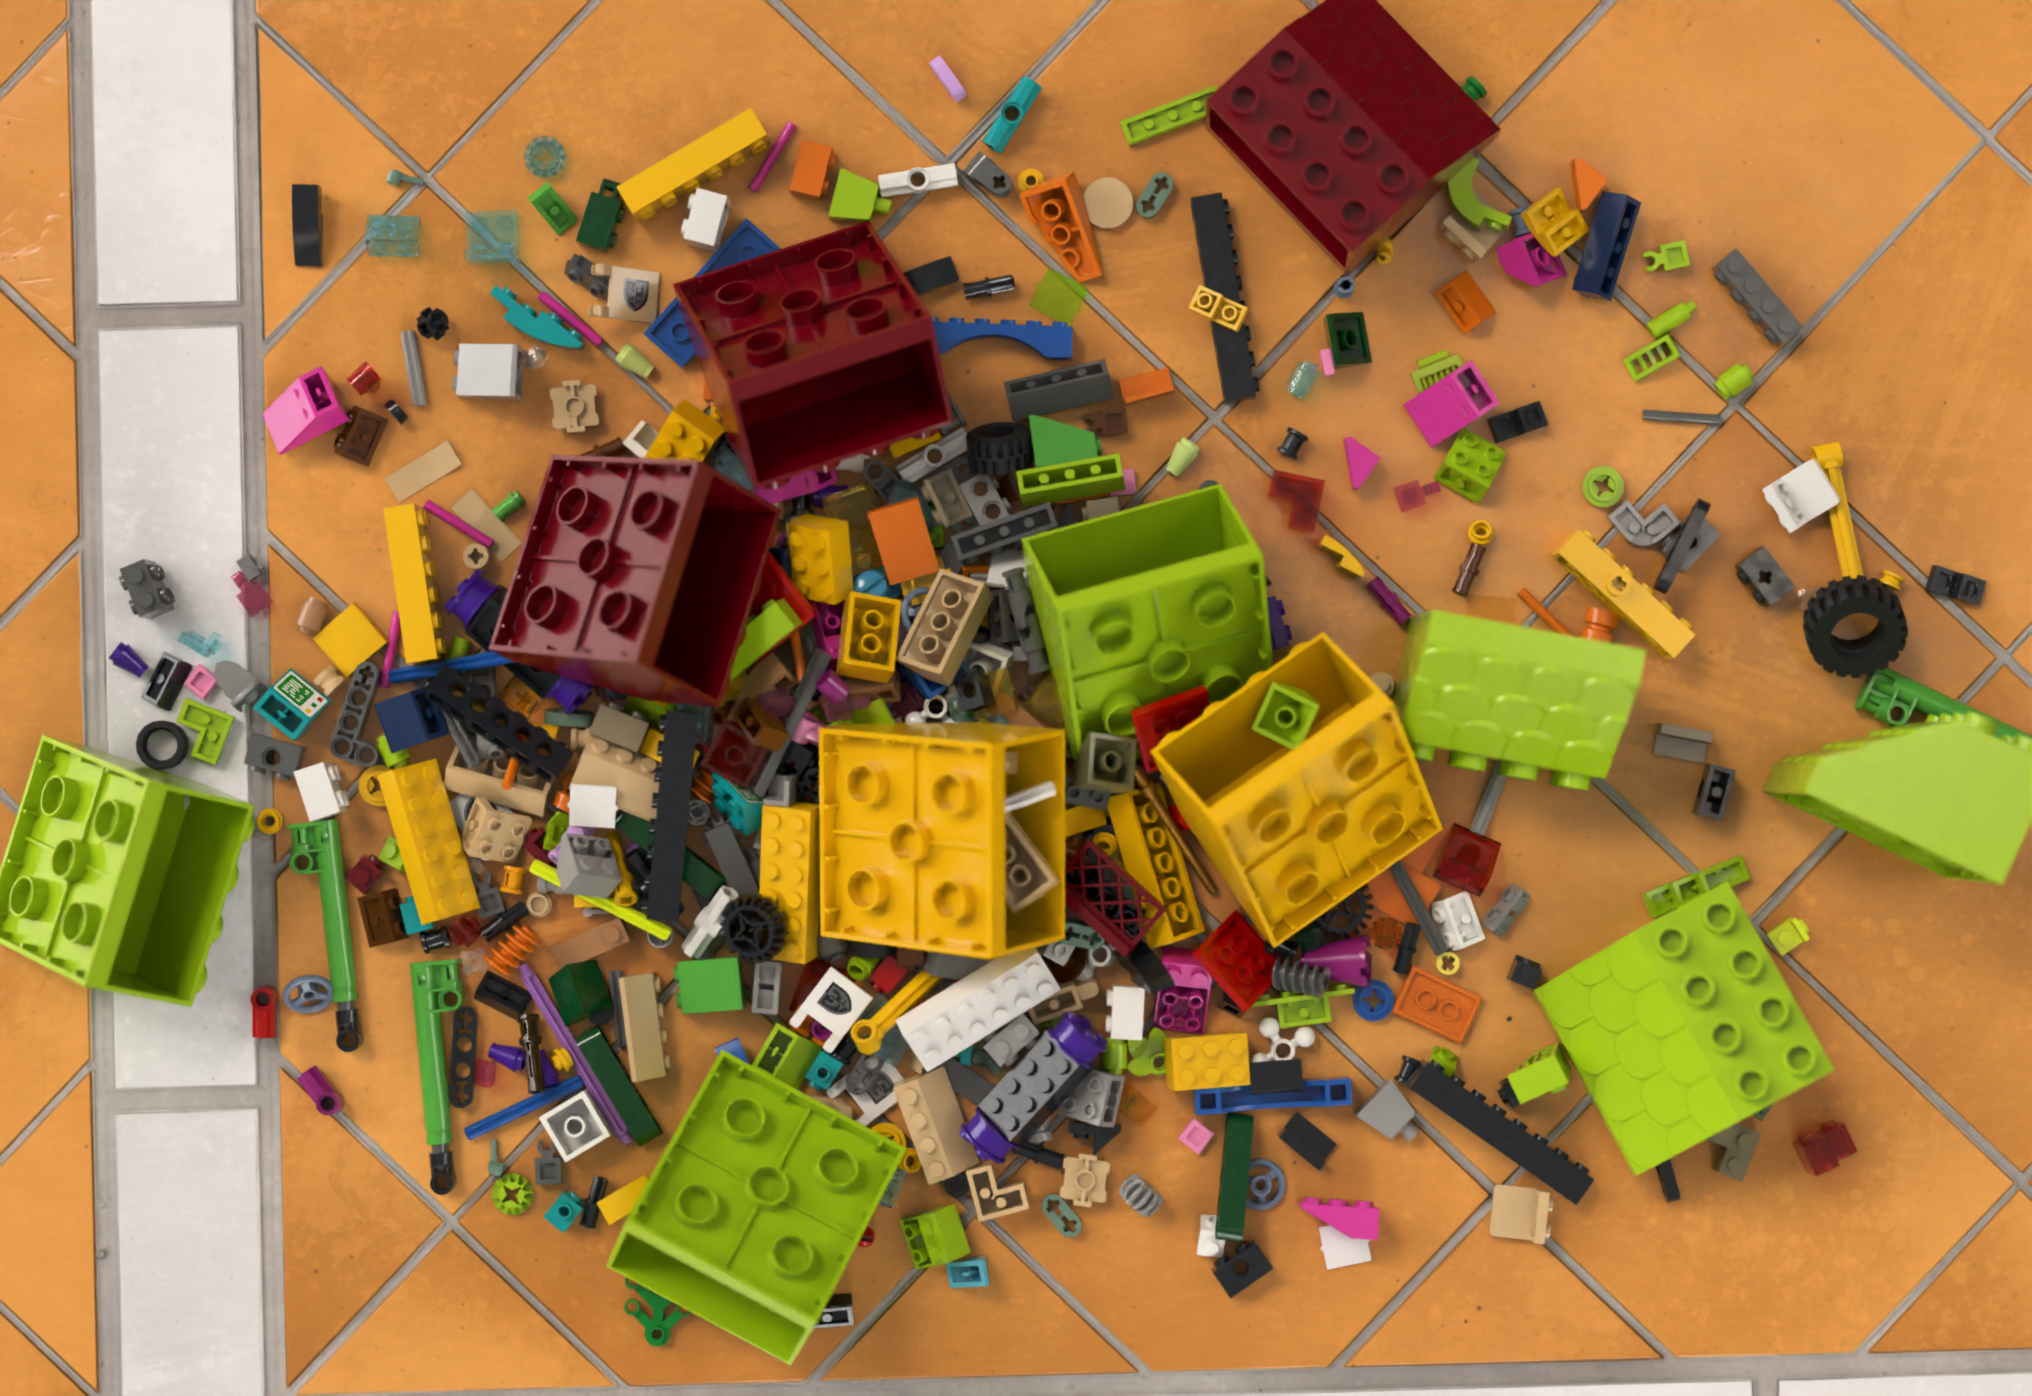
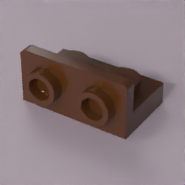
(360, 435)
(382, 917)

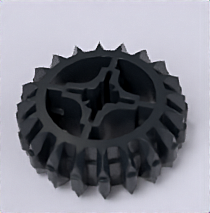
(1357, 920)
(761, 945)

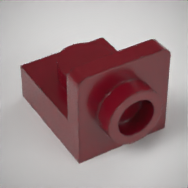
(534, 848)
(366, 873)

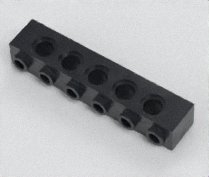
(504, 737)

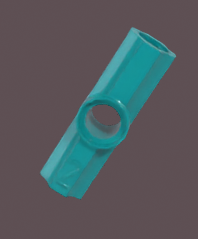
(1020, 100)

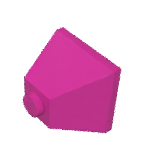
(1530, 261)

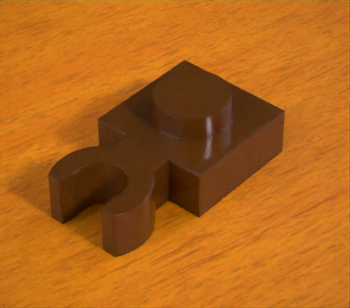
(1110, 422)

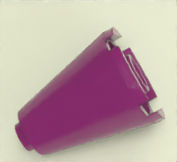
(1346, 958)

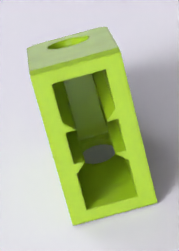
(856, 199)

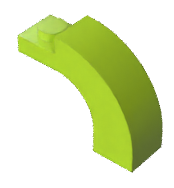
(1468, 206)

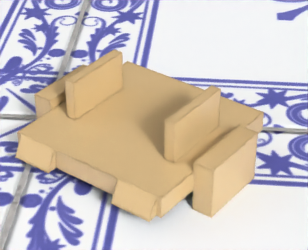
(574, 406)
(1084, 1179)

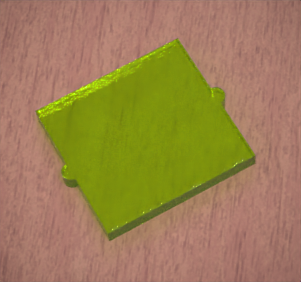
(1058, 296)

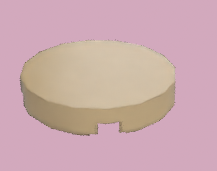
(1108, 203)

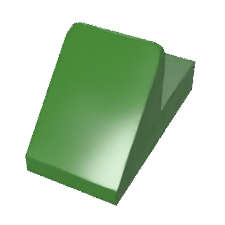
(552, 208)

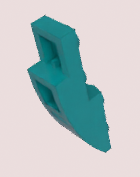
(543, 328)

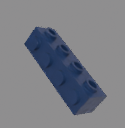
(1606, 246)

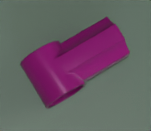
(832, 686)
(319, 1089)

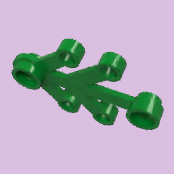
(658, 1305)

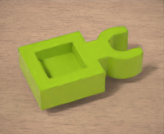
(1670, 256)

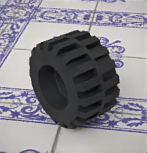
(999, 448)

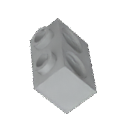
(979, 503)
(767, 987)

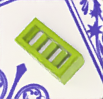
(1647, 349)

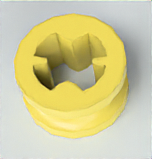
(1456, 963)

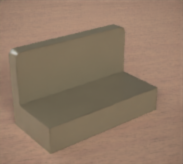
(1681, 742)

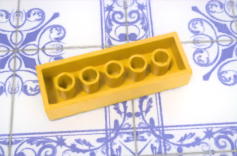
(693, 165)
(414, 584)
(1637, 607)
(428, 841)
(1157, 865)
(793, 874)

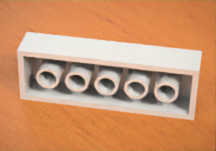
(976, 1006)

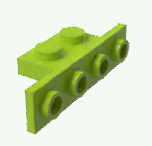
(1302, 1009)

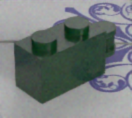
(601, 218)

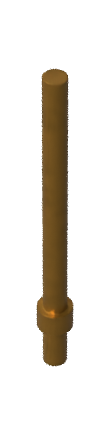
(1149, 791)

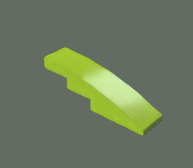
(1694, 885)

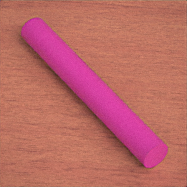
(772, 156)
(571, 319)
(458, 524)
(390, 650)

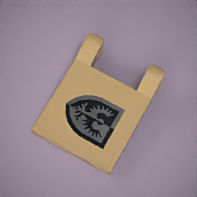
(630, 294)

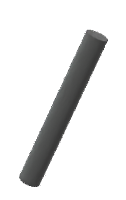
(1682, 417)

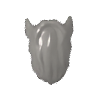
(237, 683)

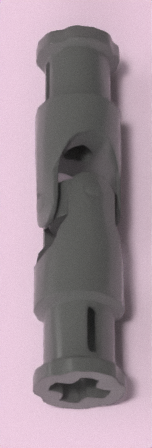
(1024, 616)

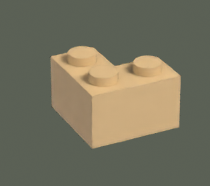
(992, 1200)

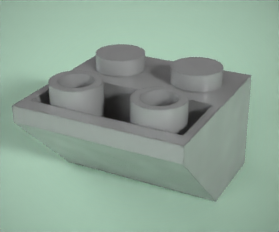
(587, 866)

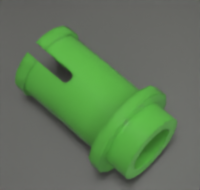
(508, 505)

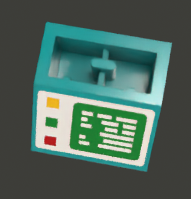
(292, 704)
(738, 803)

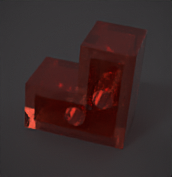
(1304, 495)
(1824, 1148)

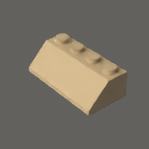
(945, 627)
(615, 765)
(528, 792)
(1026, 869)
(643, 1026)
(935, 1124)

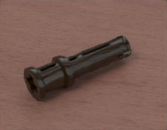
(530, 1042)

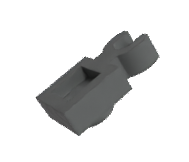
(489, 898)
(548, 1168)

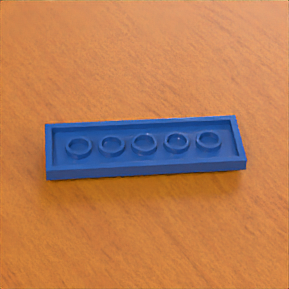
(669, 328)

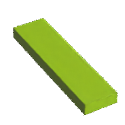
(1166, 117)

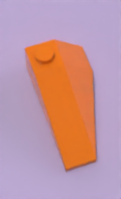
(1062, 217)

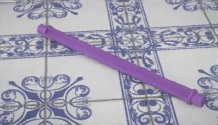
(568, 1041)

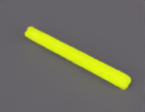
(626, 913)

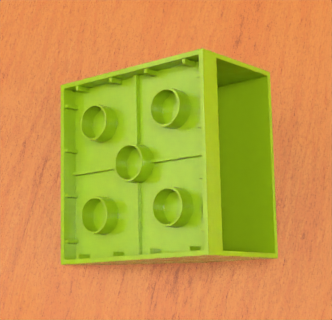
(1148, 608)
(1514, 697)
(1923, 791)
(117, 875)
(1682, 1029)
(755, 1207)

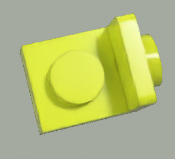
(1788, 935)

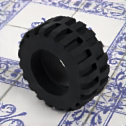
(1861, 654)

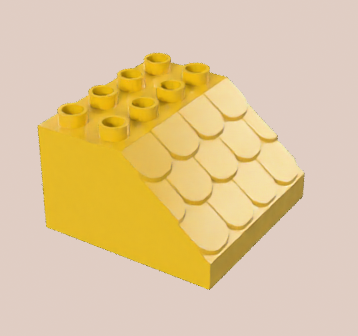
(1307, 821)
(921, 835)

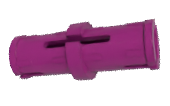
(1388, 600)

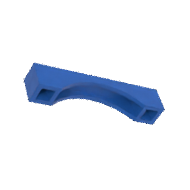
(1049, 341)
(1317, 1092)

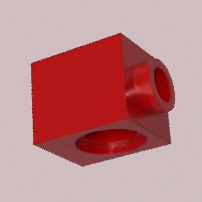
(887, 975)

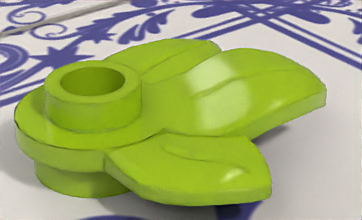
(1145, 1053)

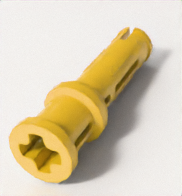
(625, 887)

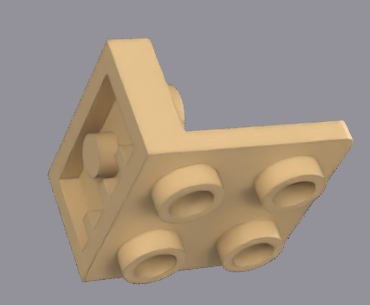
(493, 832)

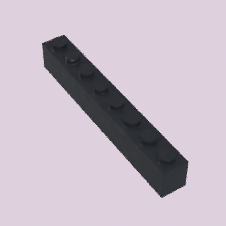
(1219, 275)
(671, 814)
(1500, 1132)

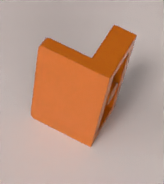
(1465, 302)
(1146, 386)

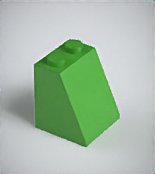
(1060, 442)
(710, 984)

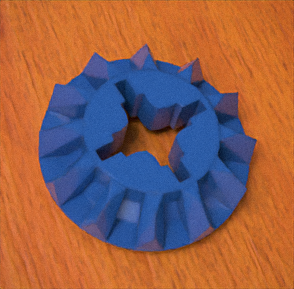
(1380, 1009)

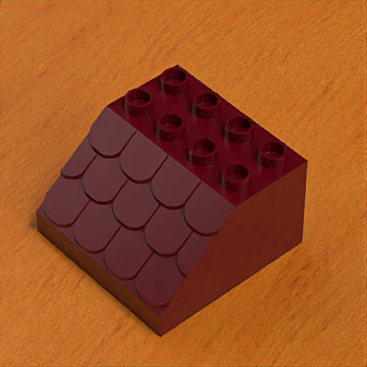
(1348, 126)
(815, 354)
(637, 577)

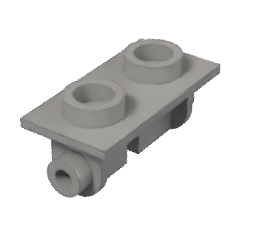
(1498, 917)

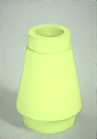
(634, 360)
(1182, 456)

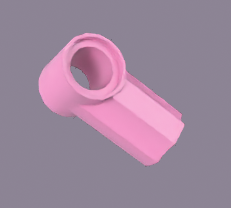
(808, 730)

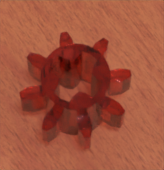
(465, 931)

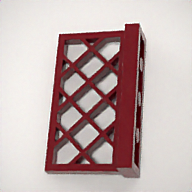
(1098, 918)

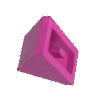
(1359, 461)

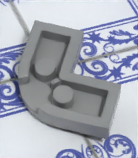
(1639, 530)

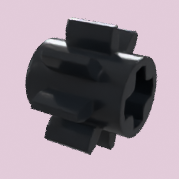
(432, 323)

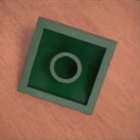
(1347, 339)
(580, 991)

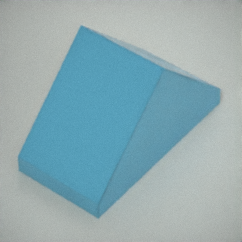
(968, 1272)

